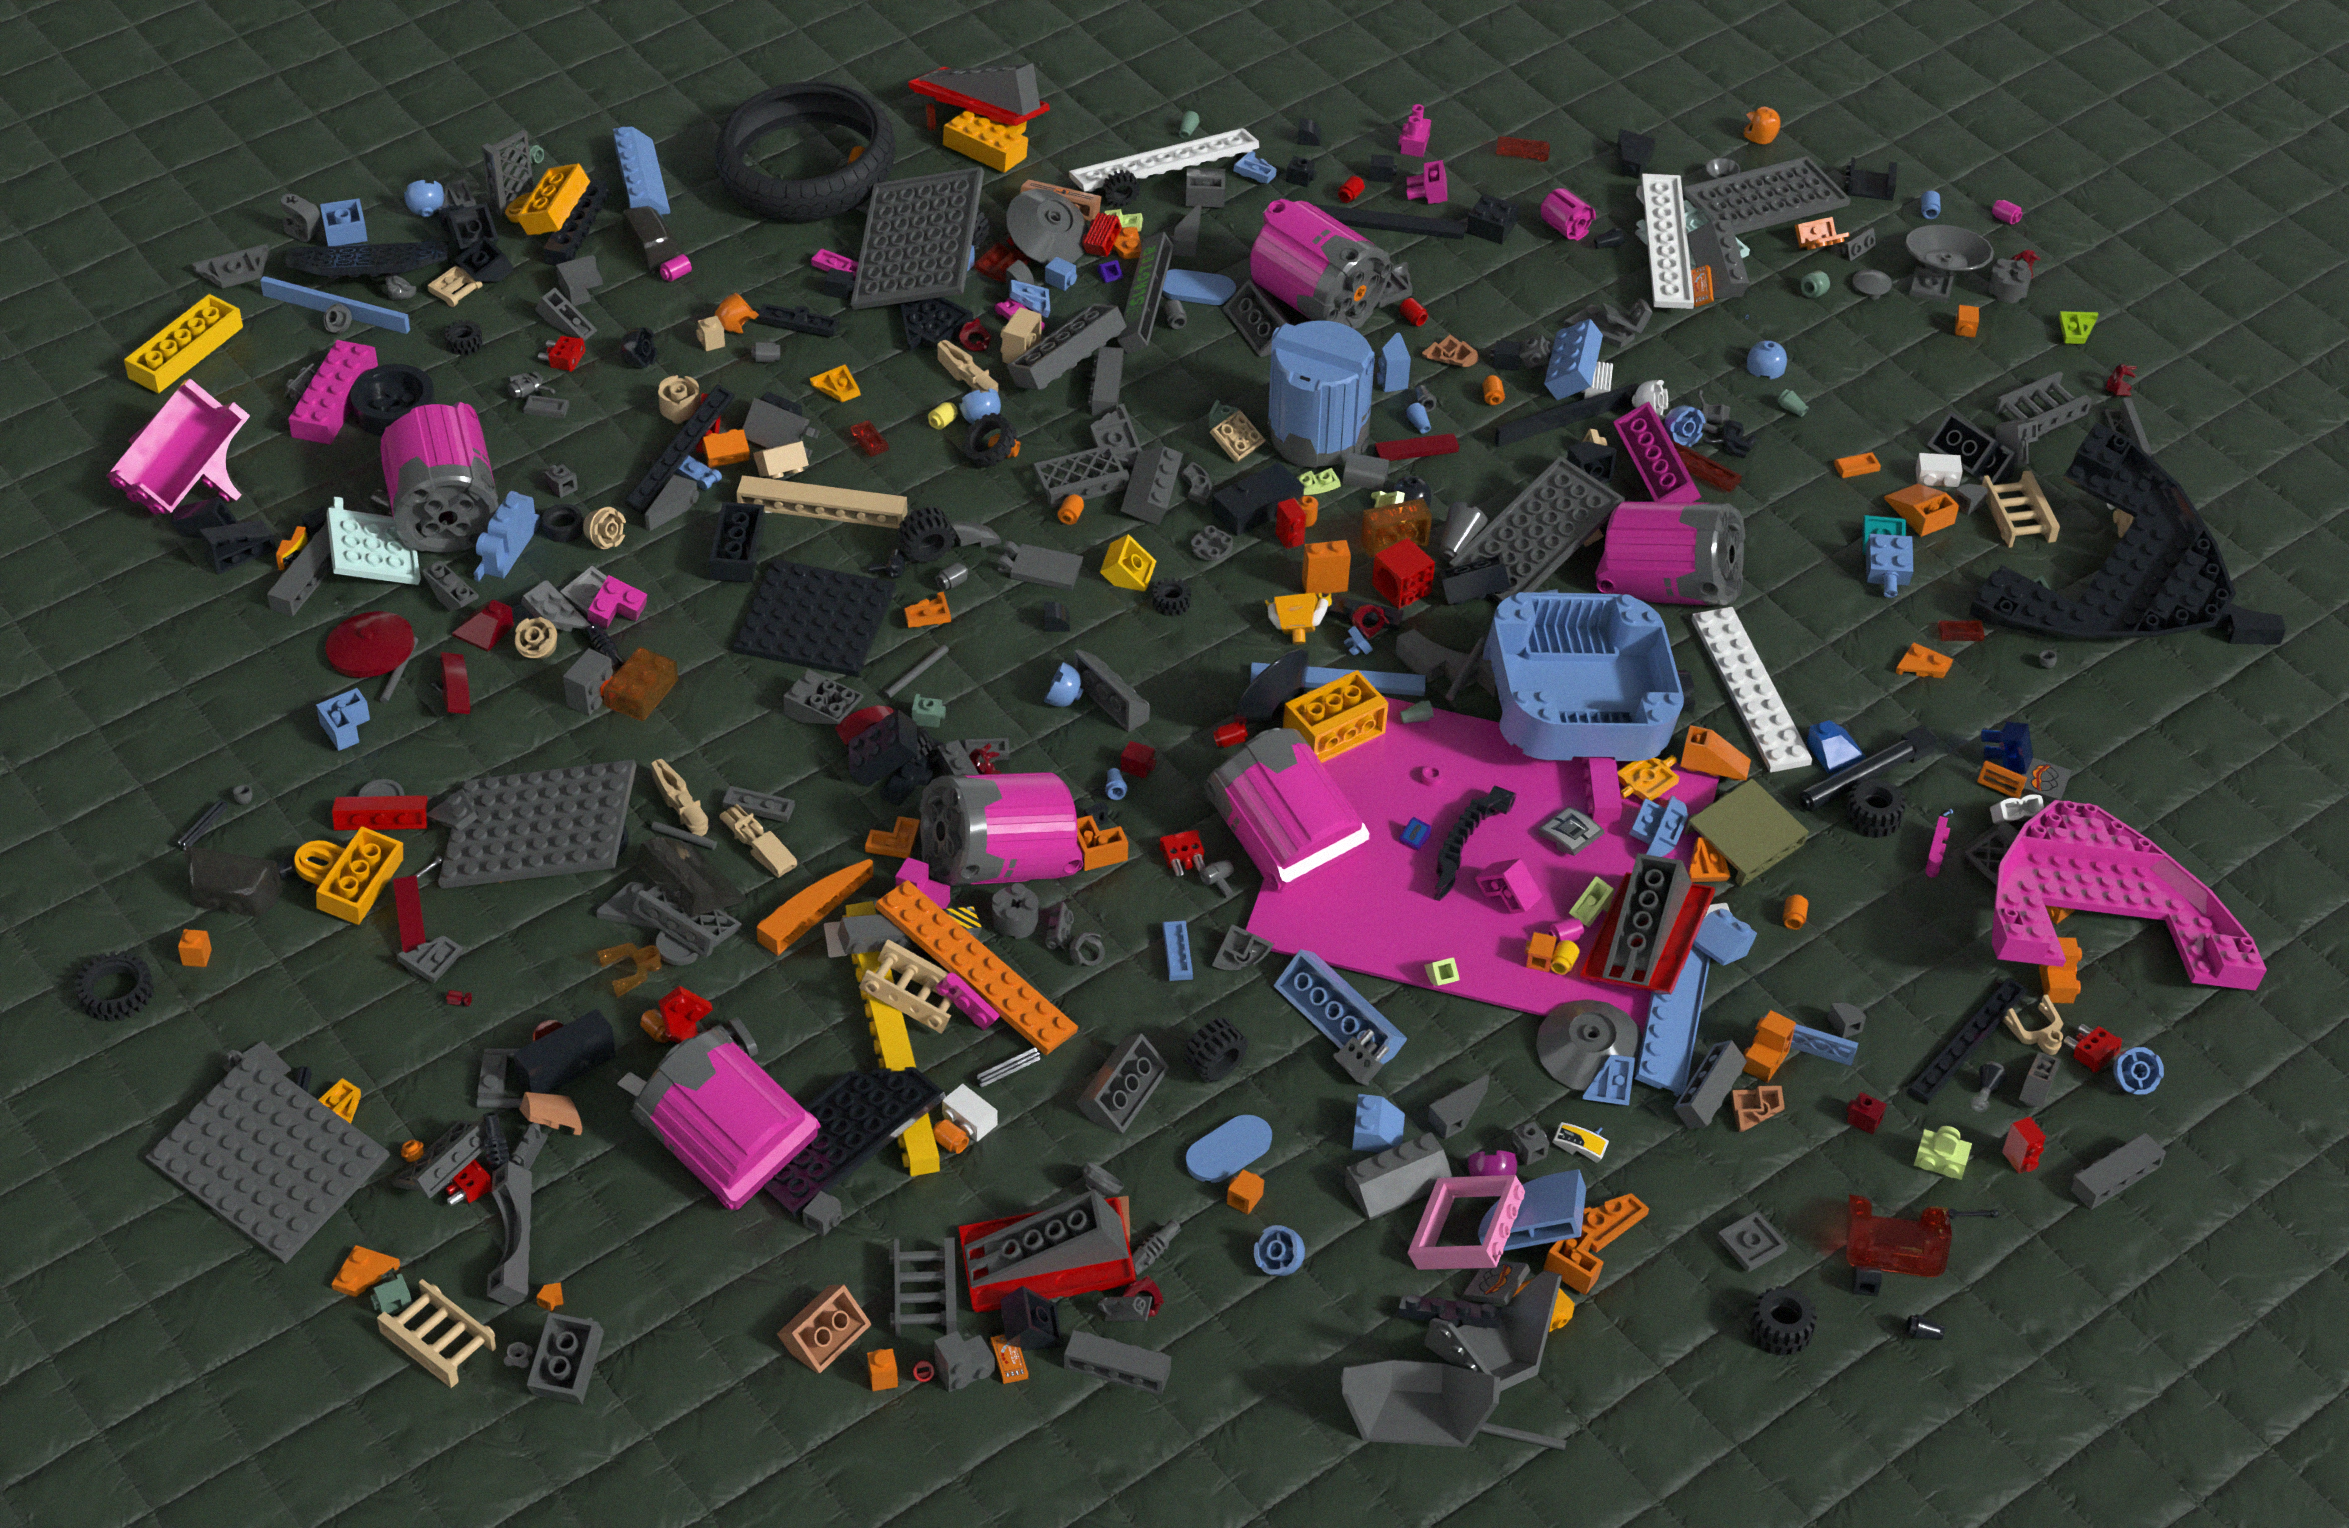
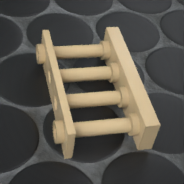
(2032, 497)
(912, 968)
(429, 1354)

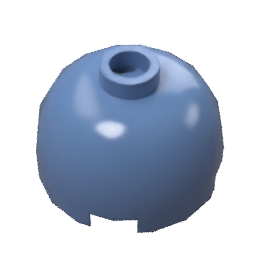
(424, 197)
(1767, 359)
(978, 404)
(1684, 425)
(1064, 687)
(2138, 1070)
(1279, 1251)

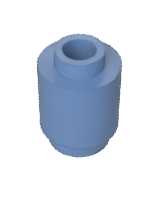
(1930, 204)

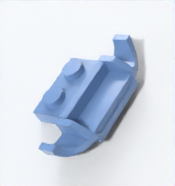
(1660, 825)

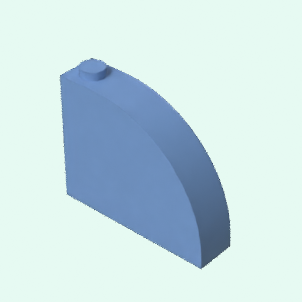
(1548, 1212)

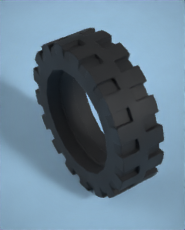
(979, 430)

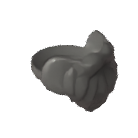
(399, 288)
(1092, 938)

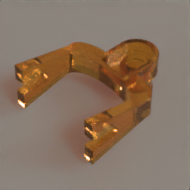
(645, 958)

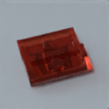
(998, 260)

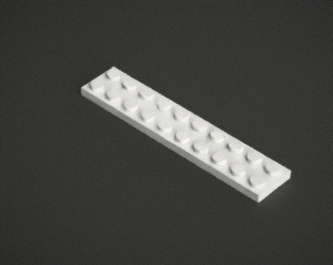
(1167, 158)
(1667, 241)
(1751, 689)

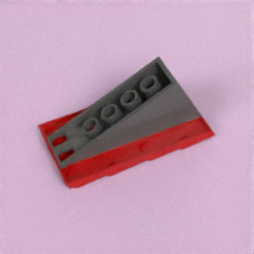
(998, 91)
(1649, 927)
(1049, 1251)

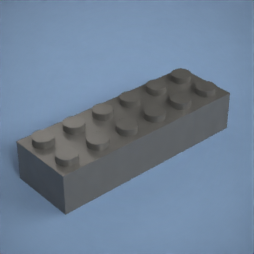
(1066, 346)

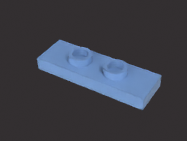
(1177, 950)

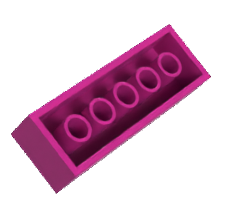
(328, 398)
(1656, 456)

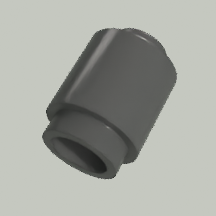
(1175, 314)
(765, 352)
(951, 576)

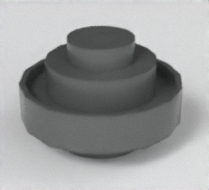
(337, 318)

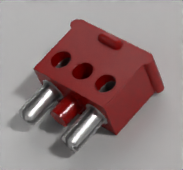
(564, 353)
(1182, 850)
(2095, 1048)
(469, 1184)

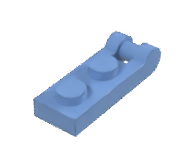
(698, 472)

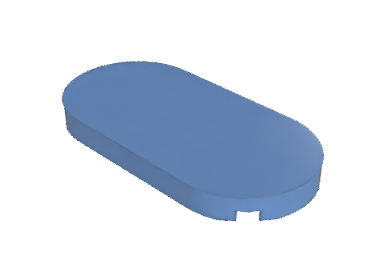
(1198, 287)
(1228, 1148)

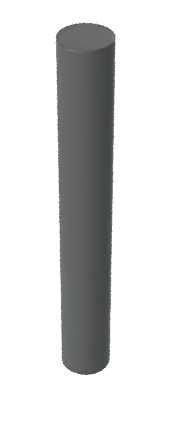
(683, 835)

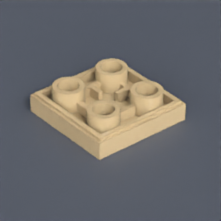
(1237, 436)

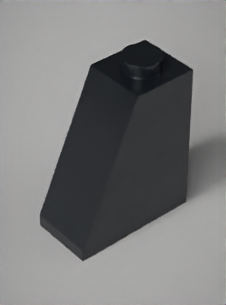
(1634, 153)
(202, 515)

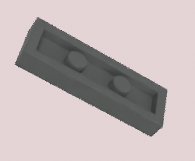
(759, 804)

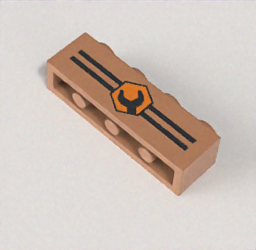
(1087, 203)

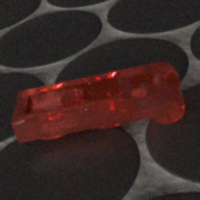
(1523, 148)

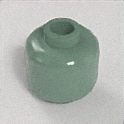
(1815, 284)

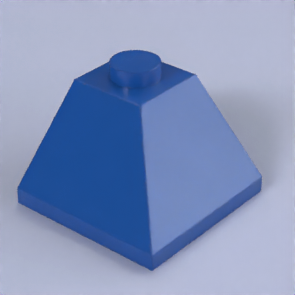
(1833, 746)

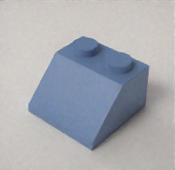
(1394, 365)
(1724, 937)
(1377, 1124)

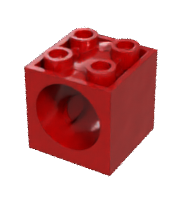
(1403, 573)

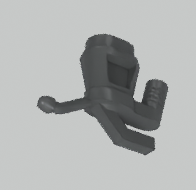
(524, 384)
(1713, 413)

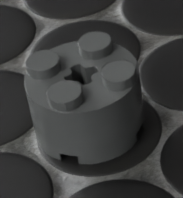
(2010, 280)
(1015, 911)

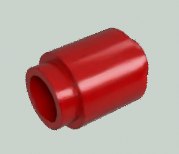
(1351, 189)
(1413, 312)
(1230, 734)

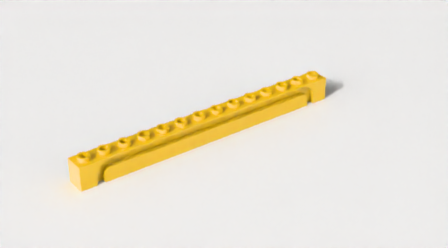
(896, 1053)

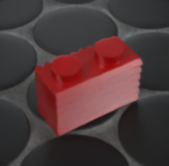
(1102, 234)
(1290, 523)
(2024, 1145)

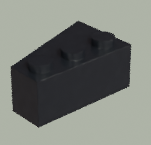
(236, 544)

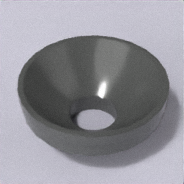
(1721, 168)
(1101, 1180)

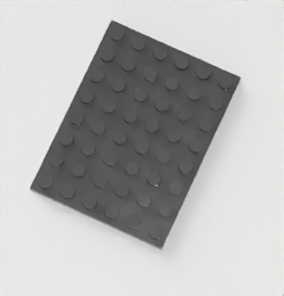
(918, 238)
(540, 824)
(268, 1157)

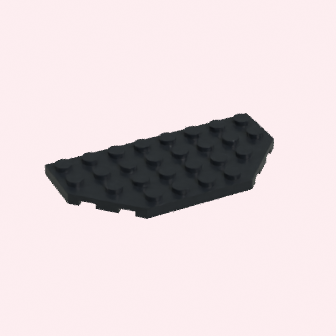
(366, 258)
(856, 1121)

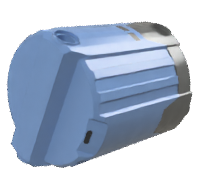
(1320, 392)

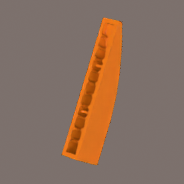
(811, 906)

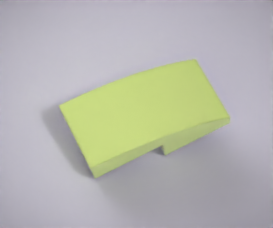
(1320, 482)

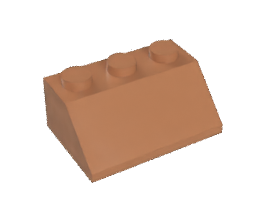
(824, 1328)

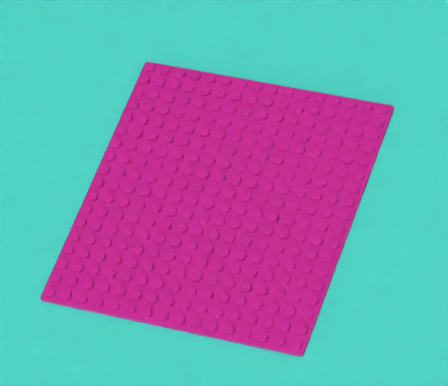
(1380, 906)

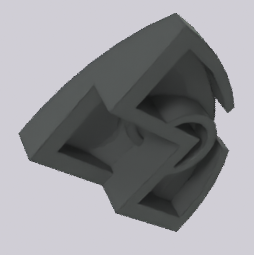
(970, 532)
(1241, 949)

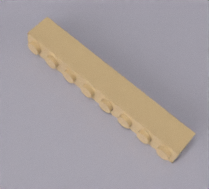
(823, 502)

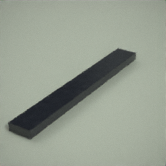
(1396, 222)
(1565, 415)
(679, 449)
(1967, 1041)

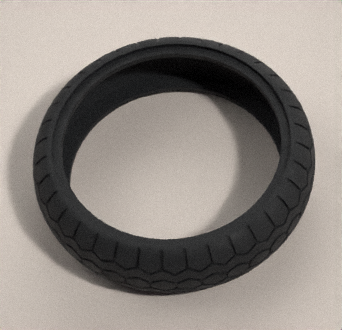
(799, 104)

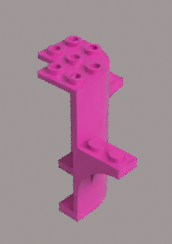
(178, 448)

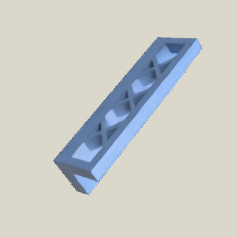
(1823, 1045)

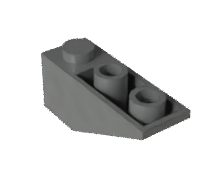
(1455, 1110)

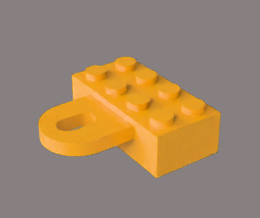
(987, 140)
(550, 201)
(353, 874)

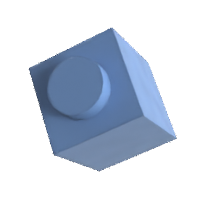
(1060, 273)

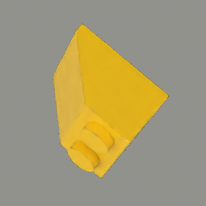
(1128, 564)

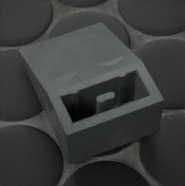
(1205, 187)
(819, 699)

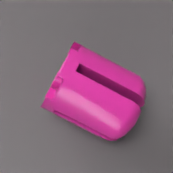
(1567, 213)

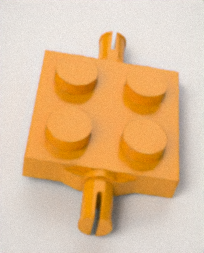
(1648, 778)

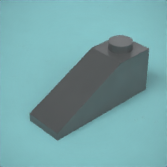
(1186, 234)
(564, 315)
(672, 501)
(2039, 1080)

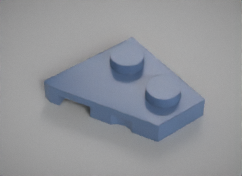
(1254, 168)
(1030, 296)
(1612, 1081)

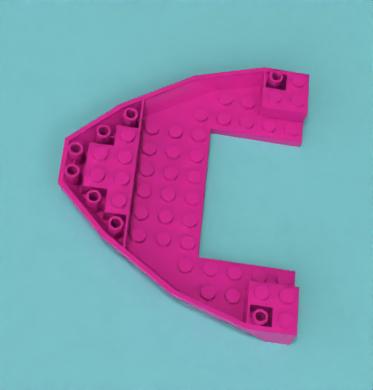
(2097, 863)

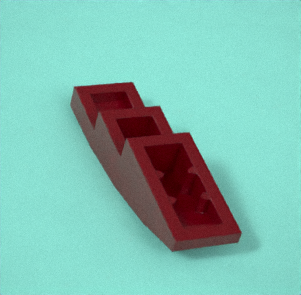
(455, 683)
(409, 913)

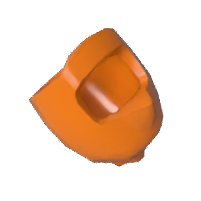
(1764, 125)
(734, 313)

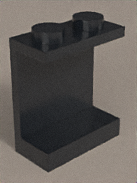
(1871, 184)

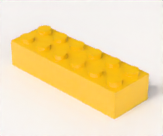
(183, 343)

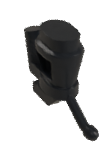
(1732, 434)

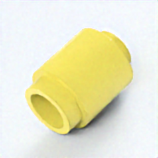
(942, 415)

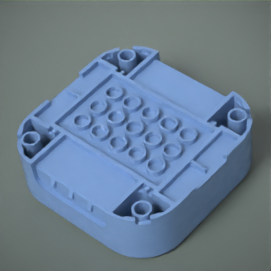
(1583, 676)

